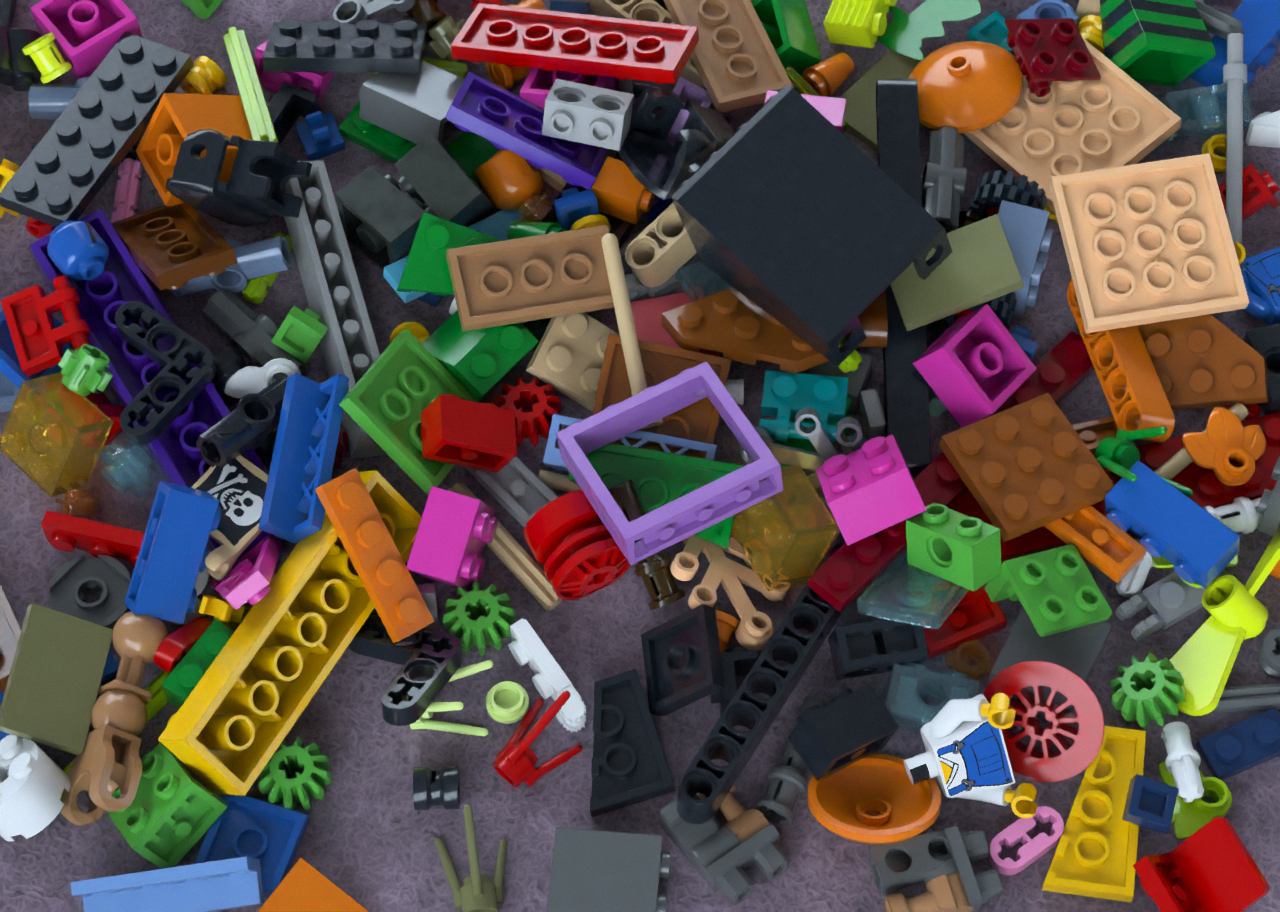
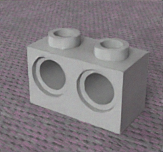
(587, 114)

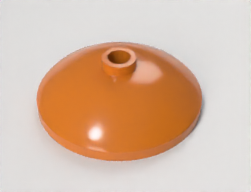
(967, 86)
(874, 801)

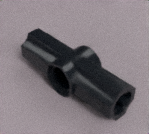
(244, 427)

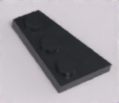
(626, 747)

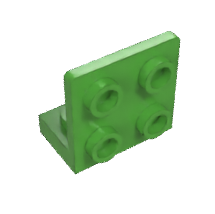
(1052, 589)
(168, 810)

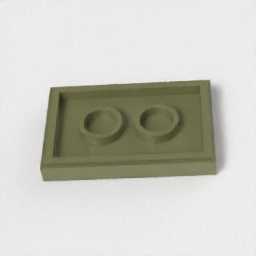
(861, 96)
(971, 275)
(54, 679)

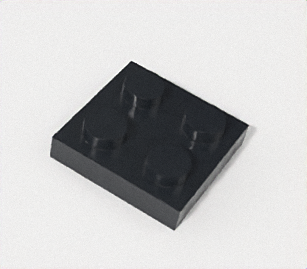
(682, 660)

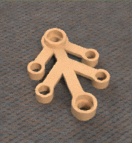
(755, 626)

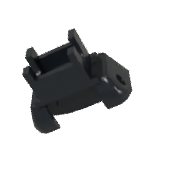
(666, 164)
(255, 183)

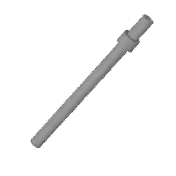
(1234, 76)

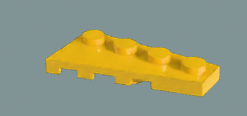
(1096, 844)

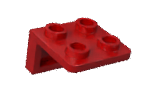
(1204, 873)

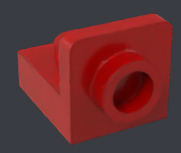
(1257, 191)

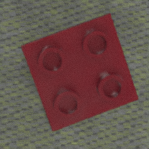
(1050, 52)

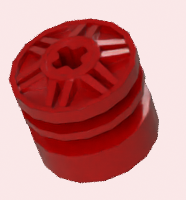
(574, 547)

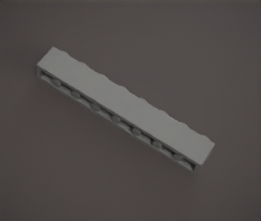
(333, 291)

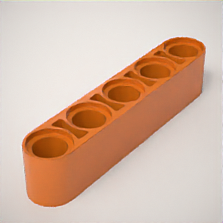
(1126, 376)

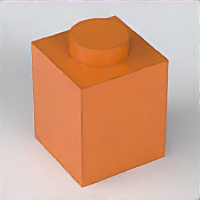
(620, 192)

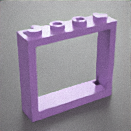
(692, 511)

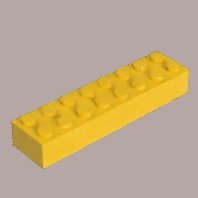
(281, 653)

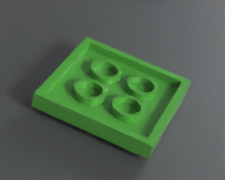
(391, 400)

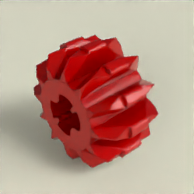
(534, 397)

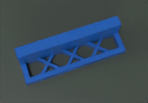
(302, 456)

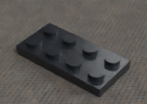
(346, 47)

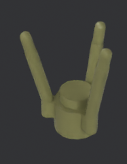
(478, 892)

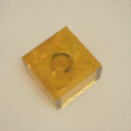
(54, 435)
(786, 532)

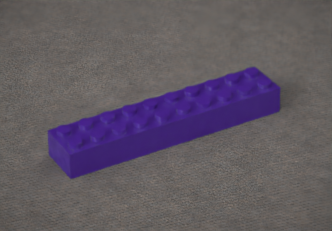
(132, 370)

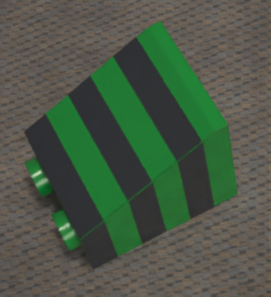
(1155, 39)

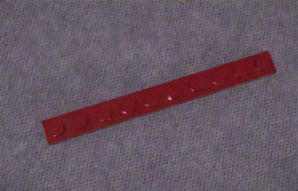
(860, 563)

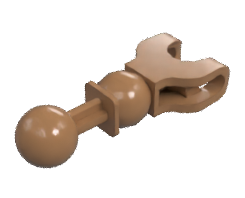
(118, 717)

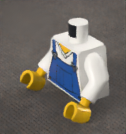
(970, 754)

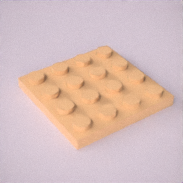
(1078, 127)
(1148, 243)

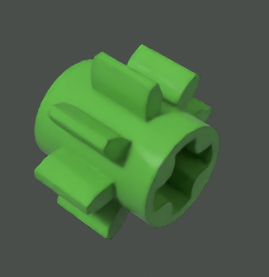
(85, 370)

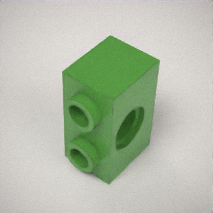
(953, 546)

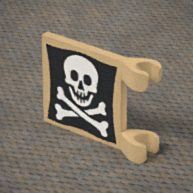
(241, 495)

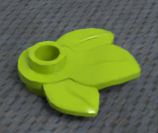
(1194, 815)

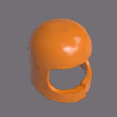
(509, 180)

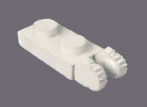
(549, 676)

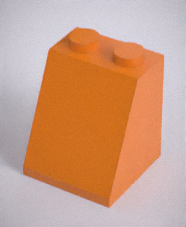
(174, 120)

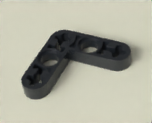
(174, 363)
(430, 655)

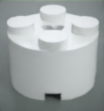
(28, 788)

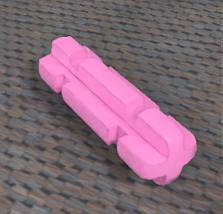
(127, 189)

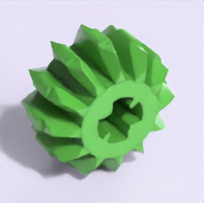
(486, 629)
(1147, 690)
(308, 784)

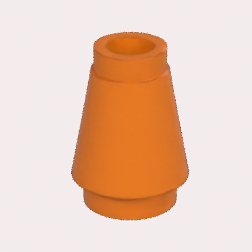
(828, 74)

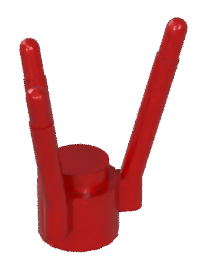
(517, 761)

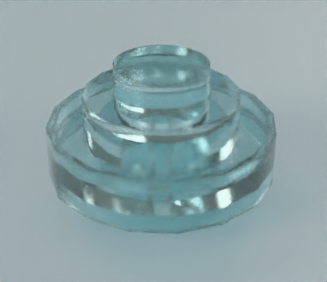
(126, 468)

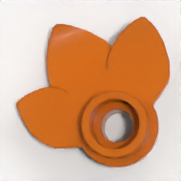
(1224, 441)

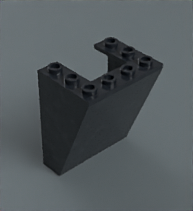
(805, 223)

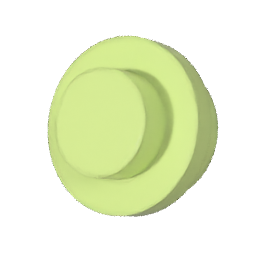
(507, 702)

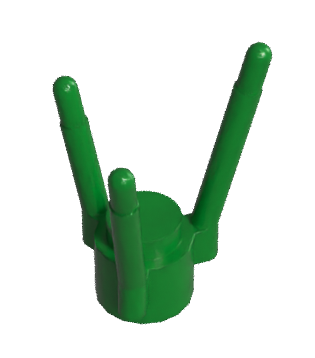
(1121, 454)

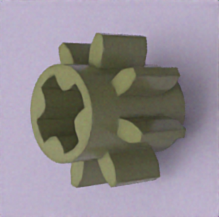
(443, 35)

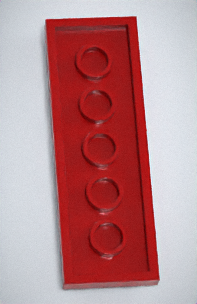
(576, 43)

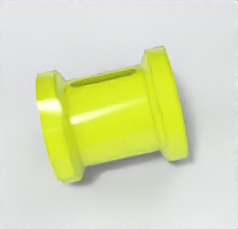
(47, 58)

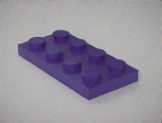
(517, 126)

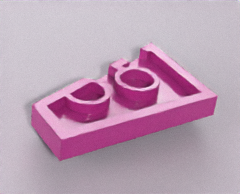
(250, 574)

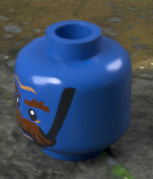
(77, 249)

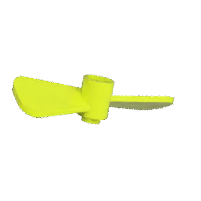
(1213, 648)

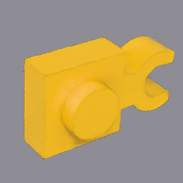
(222, 611)

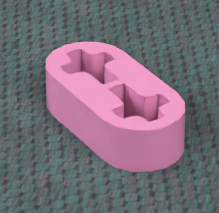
(1032, 848)

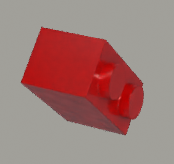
(468, 433)

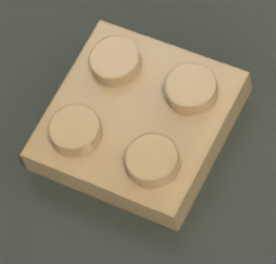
(572, 356)

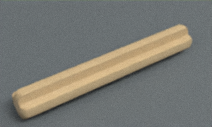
(518, 560)

